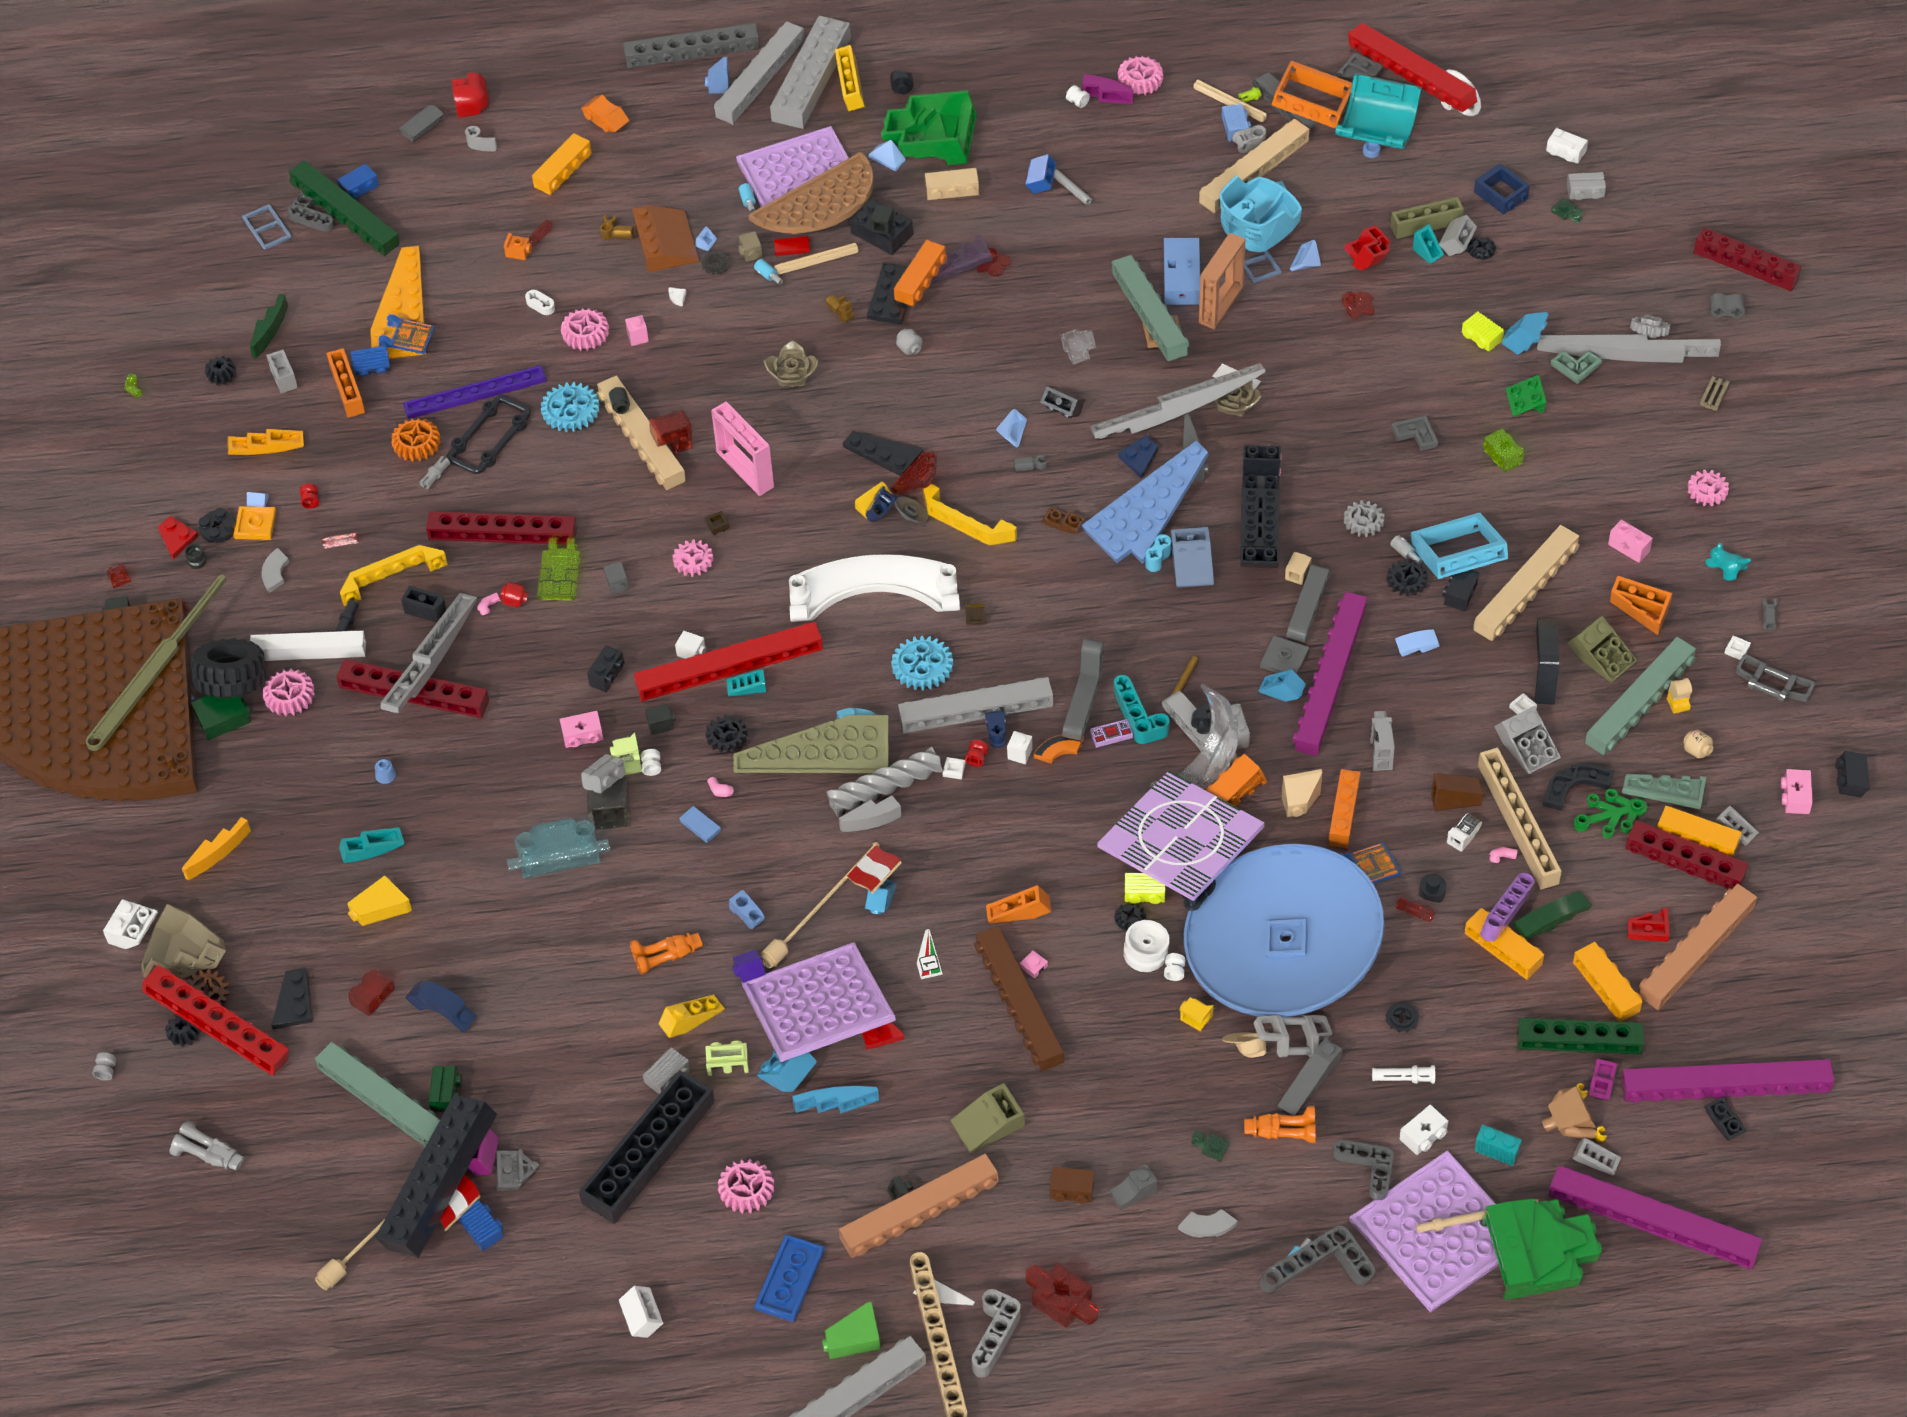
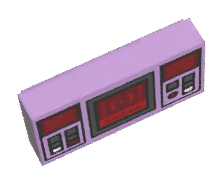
(1111, 733)

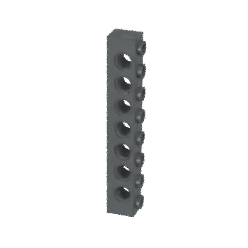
(691, 45)

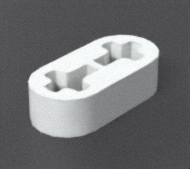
(537, 304)

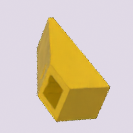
(687, 1015)

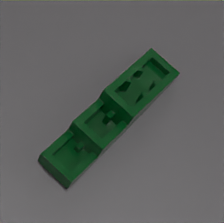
(267, 328)
(1548, 916)

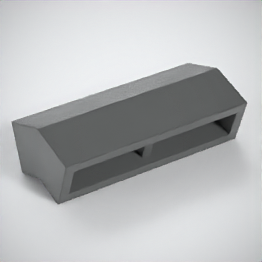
(421, 123)

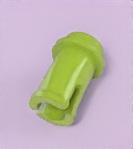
(1250, 95)

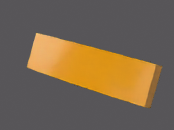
(261, 443)
(212, 852)

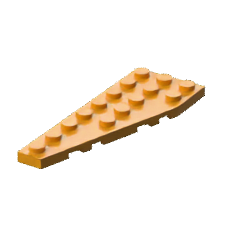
(402, 298)

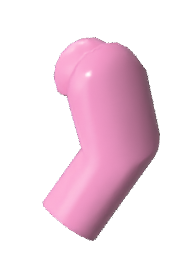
(487, 601)
(720, 790)
(1502, 852)

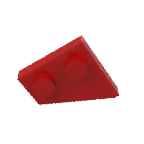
(176, 535)
(1649, 927)

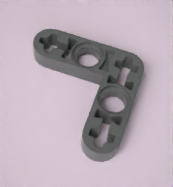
(300, 212)
(1378, 1163)

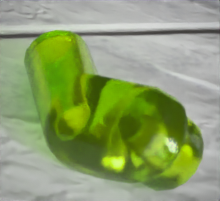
(131, 386)

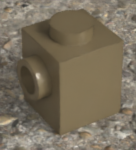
(750, 246)

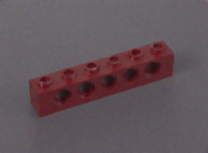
(1747, 259)
(1696, 855)

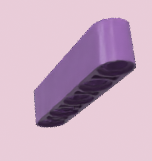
(1507, 907)

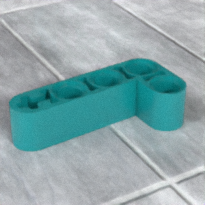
(1154, 726)

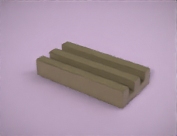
(1718, 383)

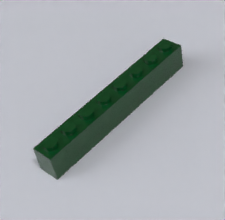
(344, 208)

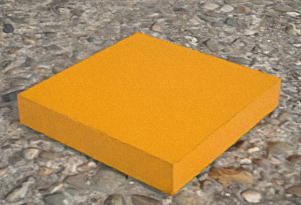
(255, 523)

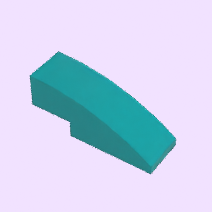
(370, 844)

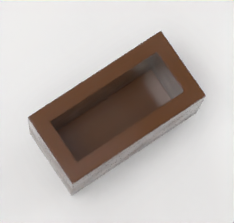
(1071, 1185)

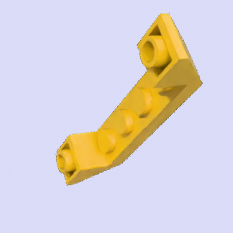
(1002, 532)
(379, 570)

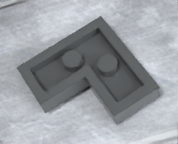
(1416, 428)

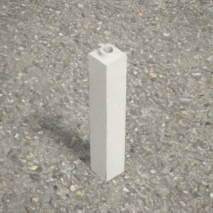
(311, 645)

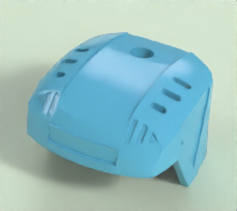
(1267, 220)

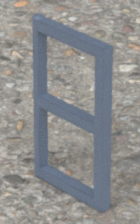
(256, 231)
(1259, 258)

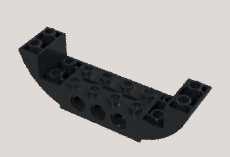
(1260, 507)

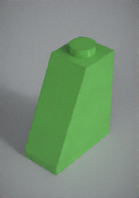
(853, 1334)

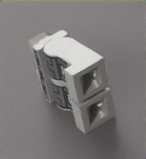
(1382, 740)

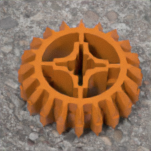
(415, 439)

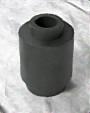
(619, 400)

